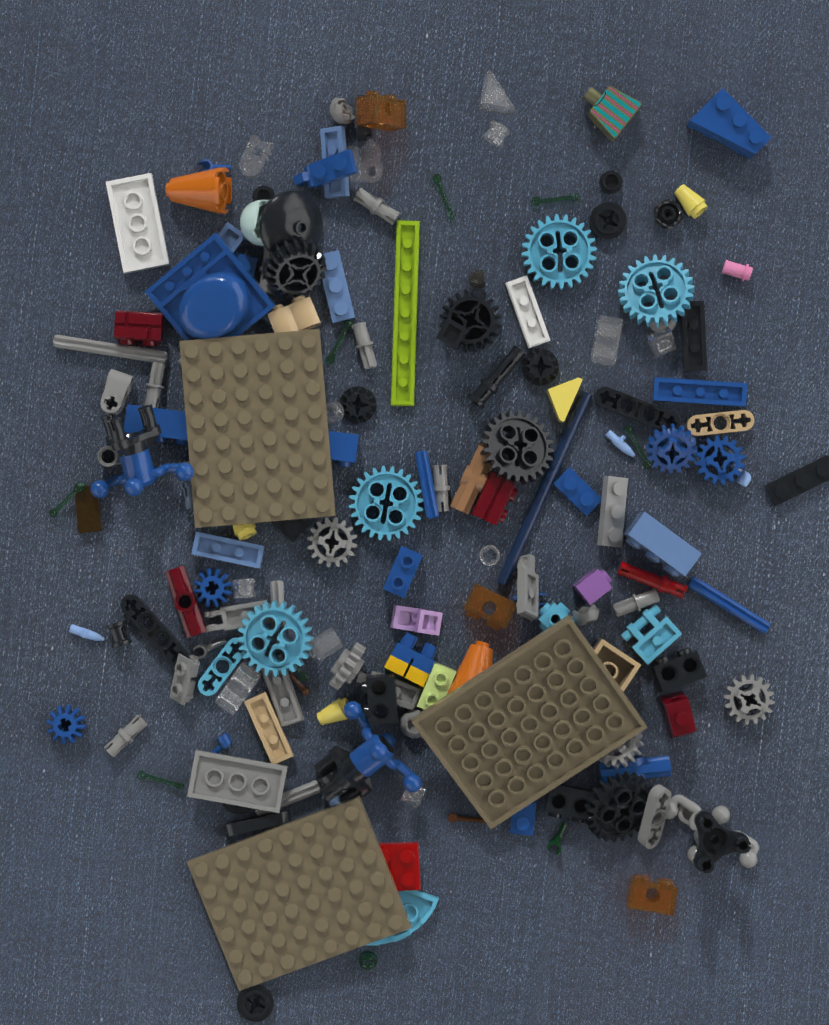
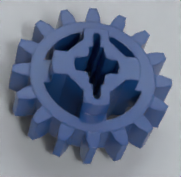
(662, 442)
(730, 459)

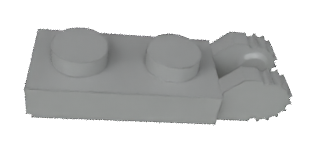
(232, 616)

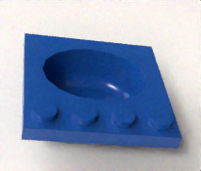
(210, 294)

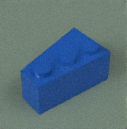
(730, 125)

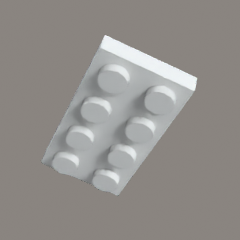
(137, 223)

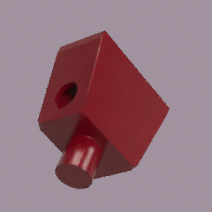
(678, 714)

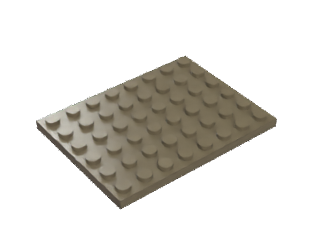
(257, 428)
(529, 722)
(299, 893)

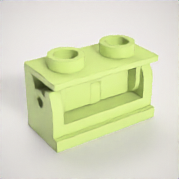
(436, 686)

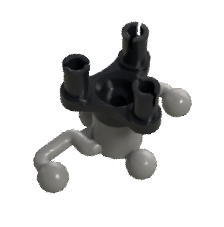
(725, 842)

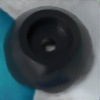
(670, 207)

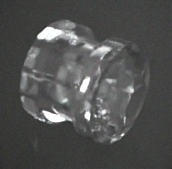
(496, 134)
(244, 588)
(413, 798)

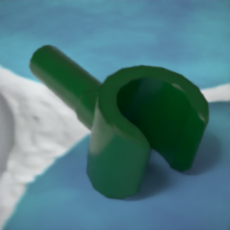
(557, 839)

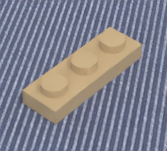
(269, 728)

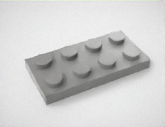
(237, 781)

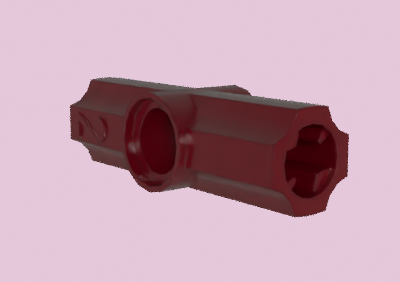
(180, 586)

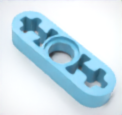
(217, 684)

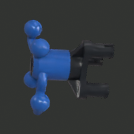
(135, 455)
(361, 763)

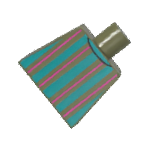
(611, 110)

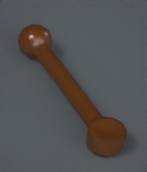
(304, 690)
(452, 817)

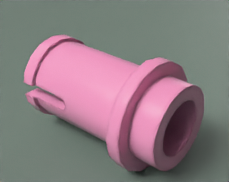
(737, 270)

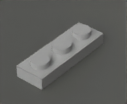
(612, 511)

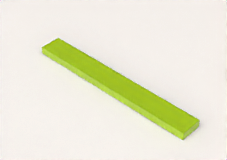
(405, 313)

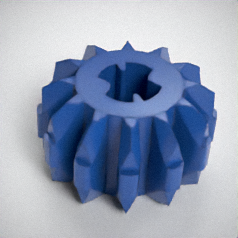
(207, 582)
(73, 728)

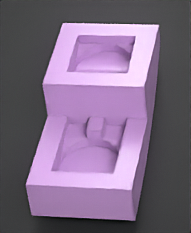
(416, 620)

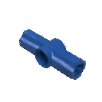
(647, 767)

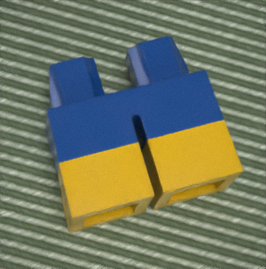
(421, 664)

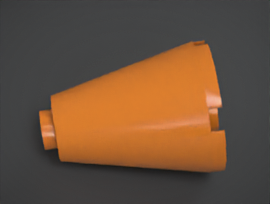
(203, 190)
(475, 661)

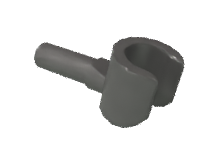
(207, 648)

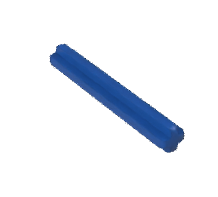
(729, 605)

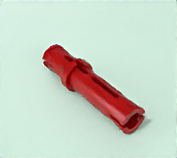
(653, 580)

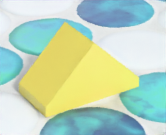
(563, 397)

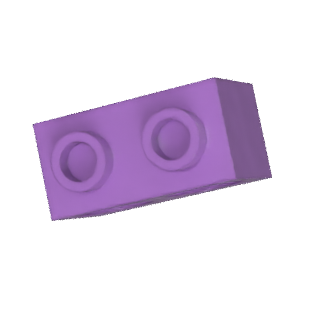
(593, 585)

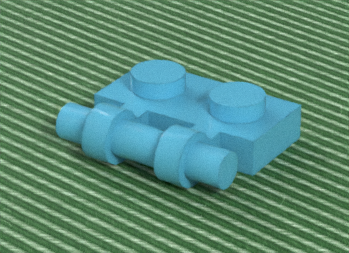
(656, 639)

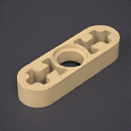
(737, 427)

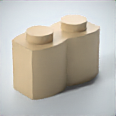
(294, 317)

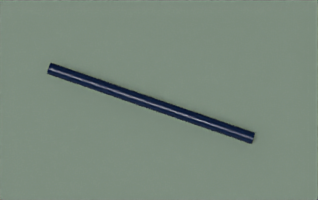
(544, 488)

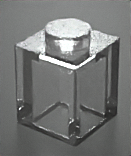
(325, 644)

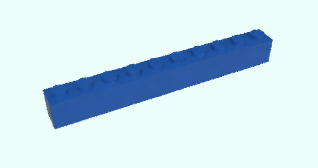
(173, 426)

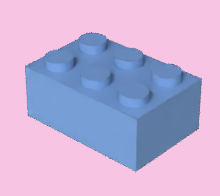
(661, 545)

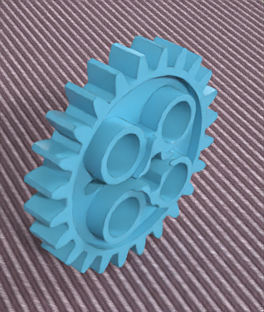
(537, 252)
(677, 284)
(365, 499)
(293, 649)

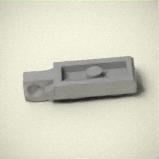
(527, 588)
(405, 692)

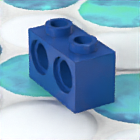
(402, 572)

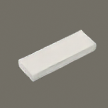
(527, 312)

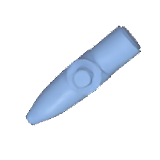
(620, 443)
(85, 633)

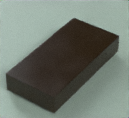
(88, 511)

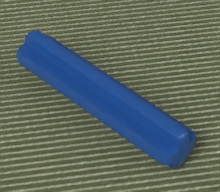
(427, 485)

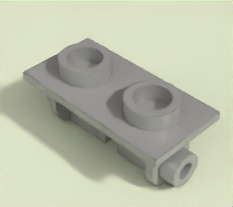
(182, 687)

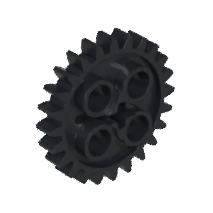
(496, 444)
(617, 806)

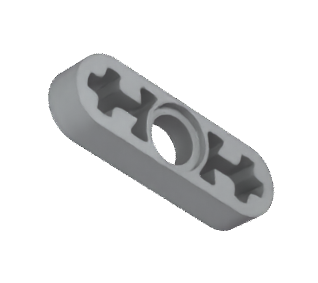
(658, 805)

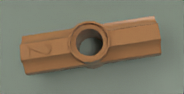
(471, 482)

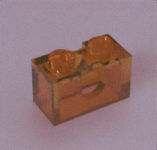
(380, 111)
(503, 607)
(662, 903)

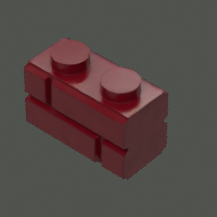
(139, 327)
(494, 499)

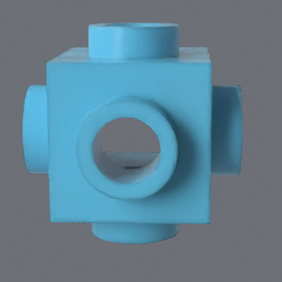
(548, 611)

